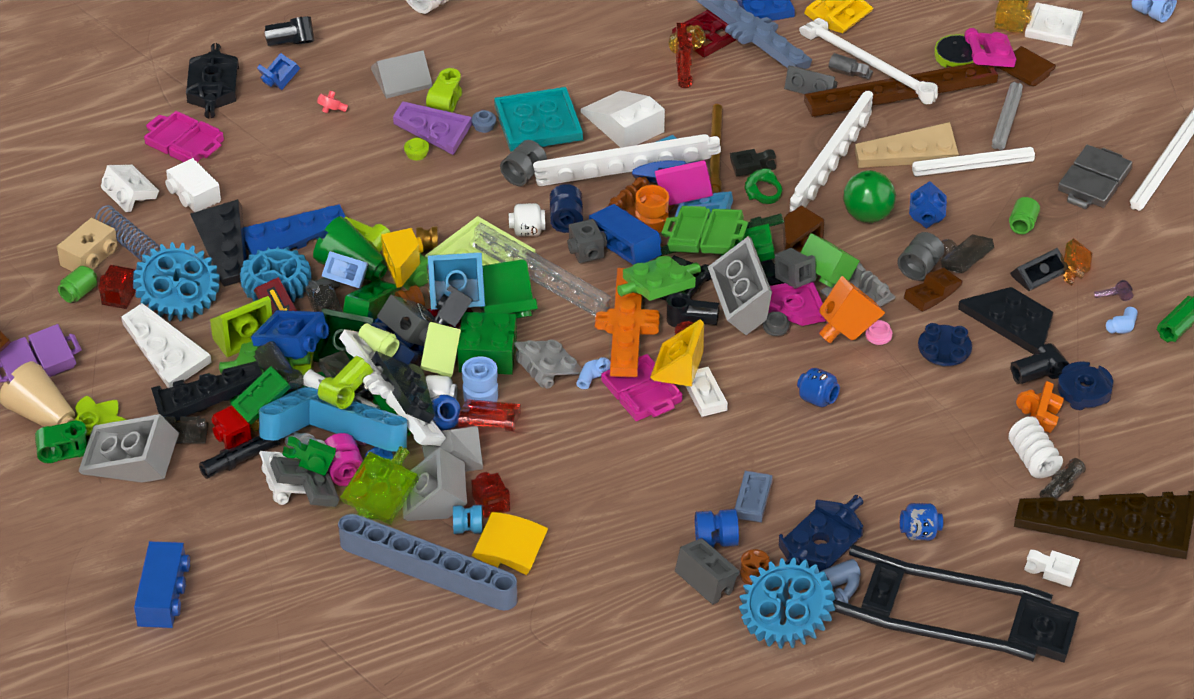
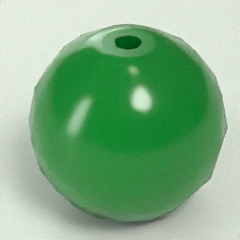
(869, 196)

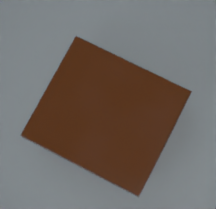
(1029, 67)

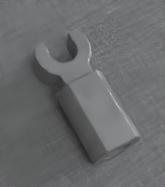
(849, 66)

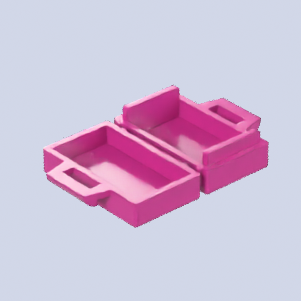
(183, 137)
(641, 394)

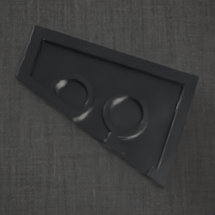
(409, 385)

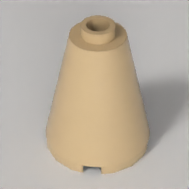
(35, 396)

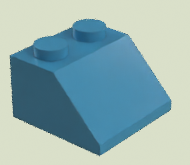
(459, 270)

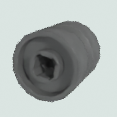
(518, 165)
(920, 256)

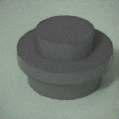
(776, 324)

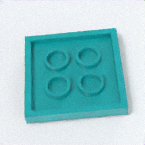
(538, 116)

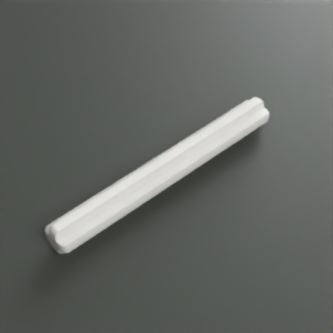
(973, 161)

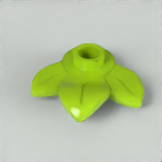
(96, 414)

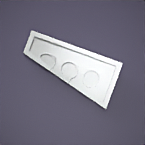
(164, 346)

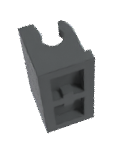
(706, 570)

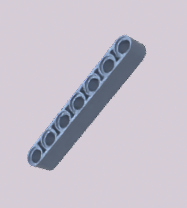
(428, 562)

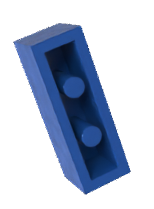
(627, 235)
(161, 584)

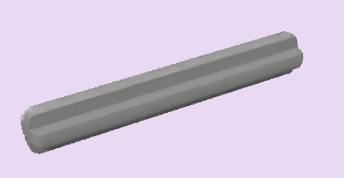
(1007, 116)

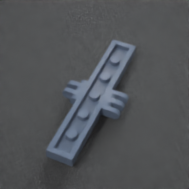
(761, 32)

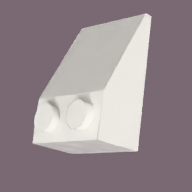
(627, 117)

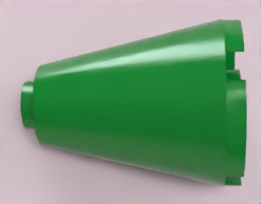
(348, 241)

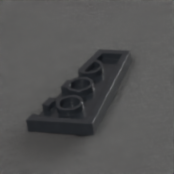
(223, 238)
(209, 390)

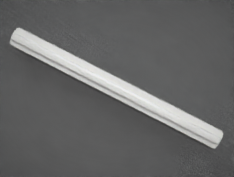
(1163, 164)

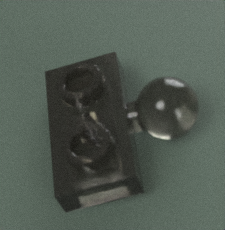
(966, 254)

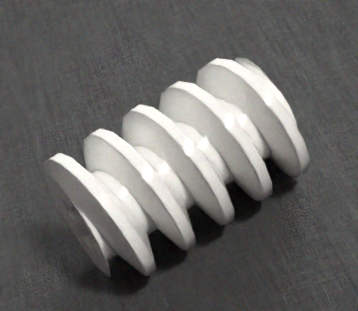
(1035, 448)

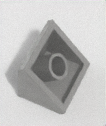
(402, 74)

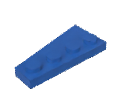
(291, 230)

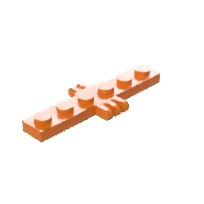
(626, 324)

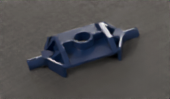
(828, 522)

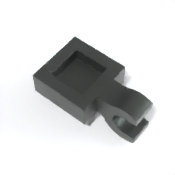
(749, 161)

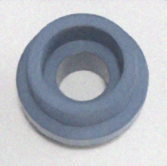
(483, 121)

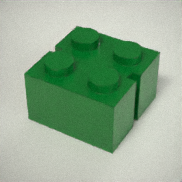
(490, 337)

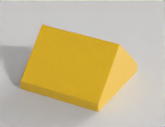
(680, 356)

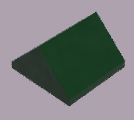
(337, 323)

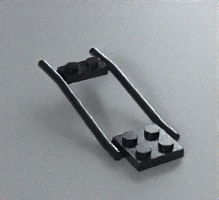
(1036, 629)

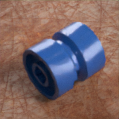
(717, 528)

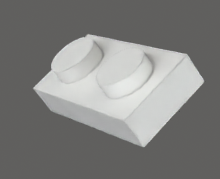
(706, 393)

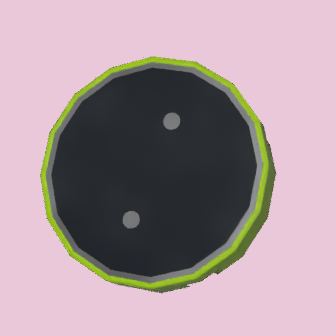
(953, 51)

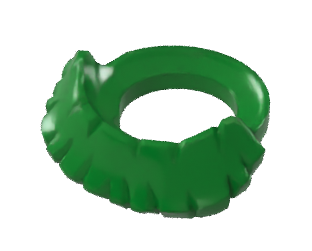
(762, 175)

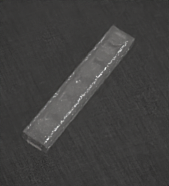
(542, 270)

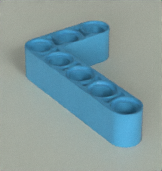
(358, 420)

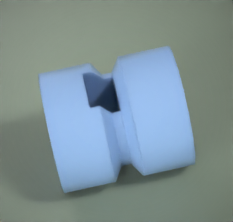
(1157, 9)
(480, 379)

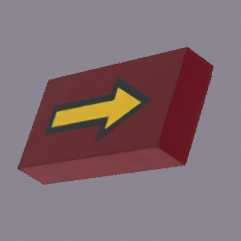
(279, 298)

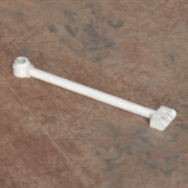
(926, 91)

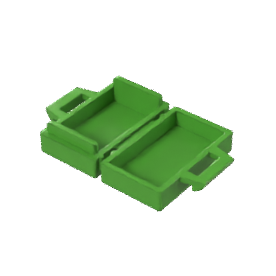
(704, 230)

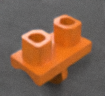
(1039, 404)

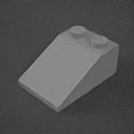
(130, 449)

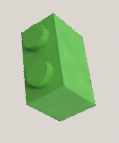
(829, 260)

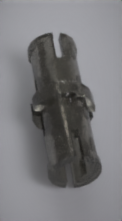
(1064, 480)

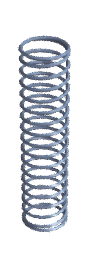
(120, 241)

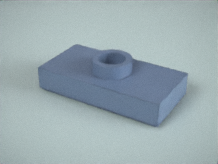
(753, 496)

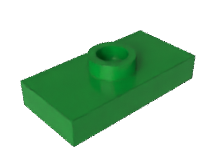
(262, 391)

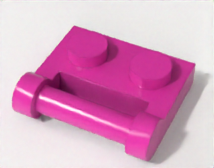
(996, 45)

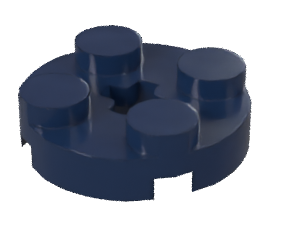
(1085, 396)

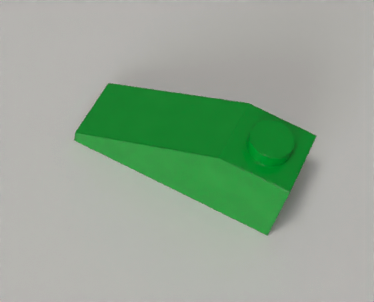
(369, 299)

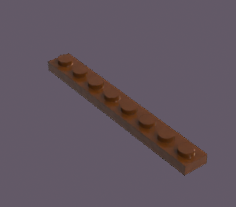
(892, 90)

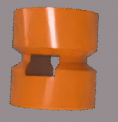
(652, 206)

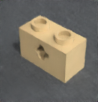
(87, 245)

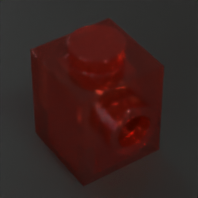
(117, 287)

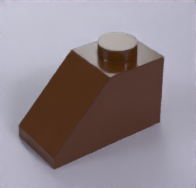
(799, 226)

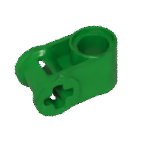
(59, 441)

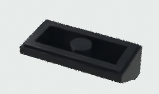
(1040, 270)

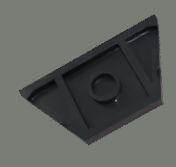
(1011, 316)

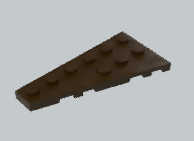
(1121, 520)

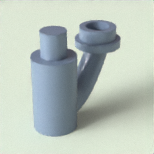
(843, 573)

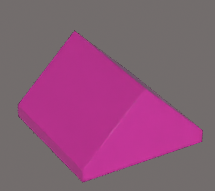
(685, 182)

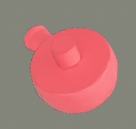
(330, 102)

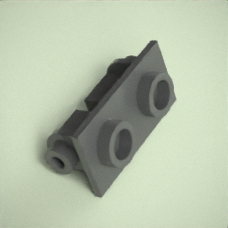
(808, 81)

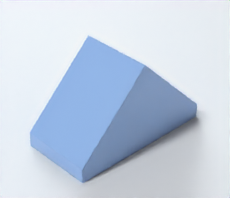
(345, 270)

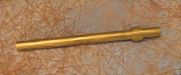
(715, 159)

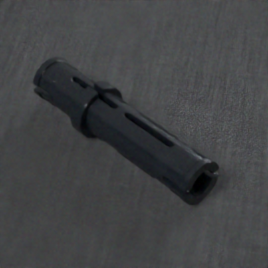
(231, 457)

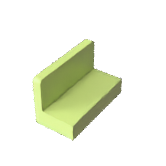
(440, 349)

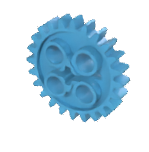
(176, 281)
(761, 601)

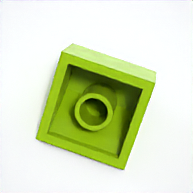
(238, 325)

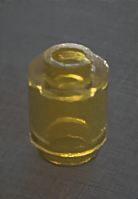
(698, 38)

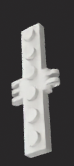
(423, 432)

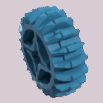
(273, 263)

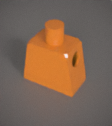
(848, 311)

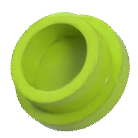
(416, 149)

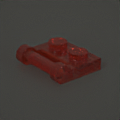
(684, 49)
(489, 414)

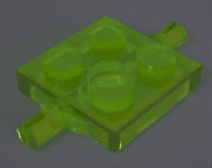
(380, 486)

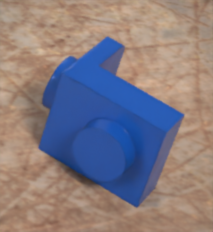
(279, 71)

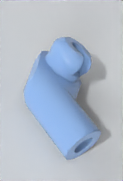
(591, 371)

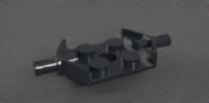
(215, 89)

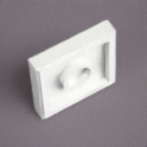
(1054, 24)

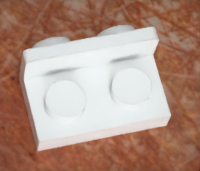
(126, 185)

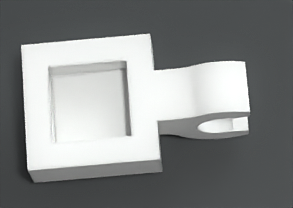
(1056, 567)

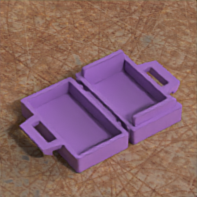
(49, 351)

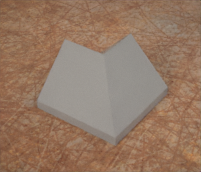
(462, 444)

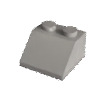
(438, 488)

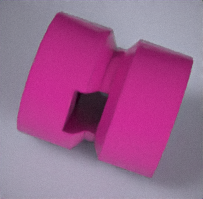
(346, 458)

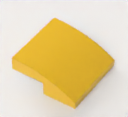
(838, 13)
(510, 542)

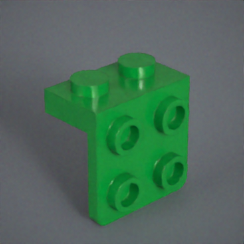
(508, 289)

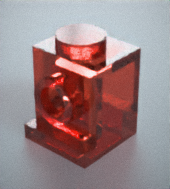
(487, 488)

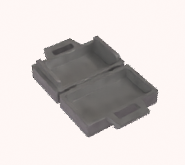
(1094, 177)

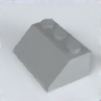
(742, 286)

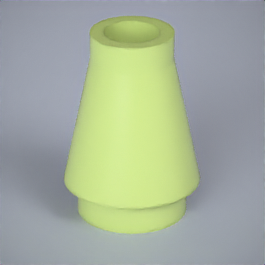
(379, 339)

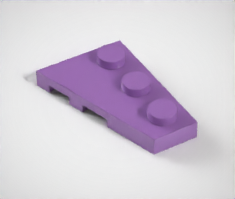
(433, 125)

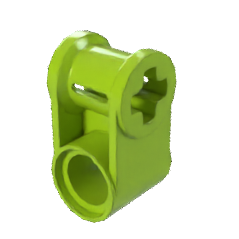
(445, 91)

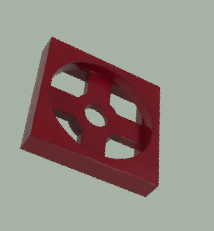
(712, 23)

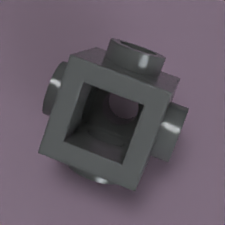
(586, 241)

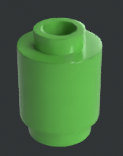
(1024, 215)
(77, 284)

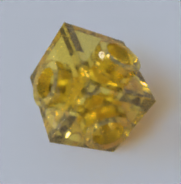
(1012, 15)

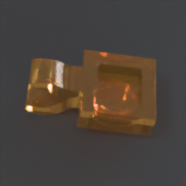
(1078, 260)

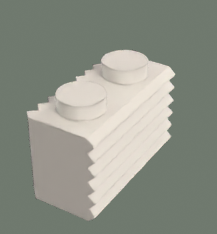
(193, 185)

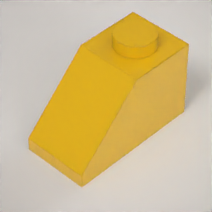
(401, 254)

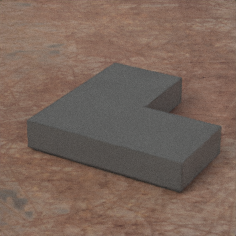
(318, 487)

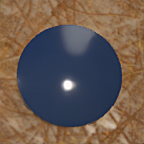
(945, 344)

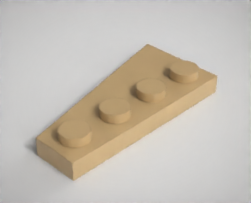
(908, 147)

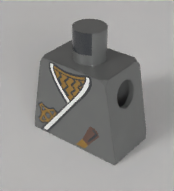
(419, 318)

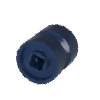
(565, 207)

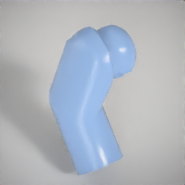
(1124, 323)

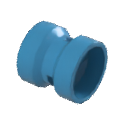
(460, 519)

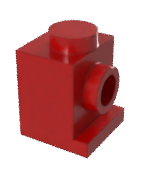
(230, 427)

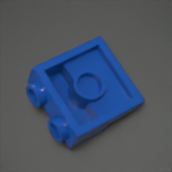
(769, 8)
(293, 332)

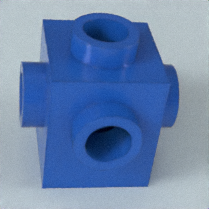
(928, 205)

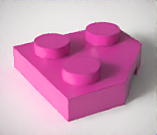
(798, 304)

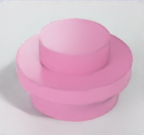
(879, 333)

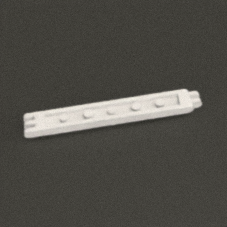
(832, 152)
(624, 159)

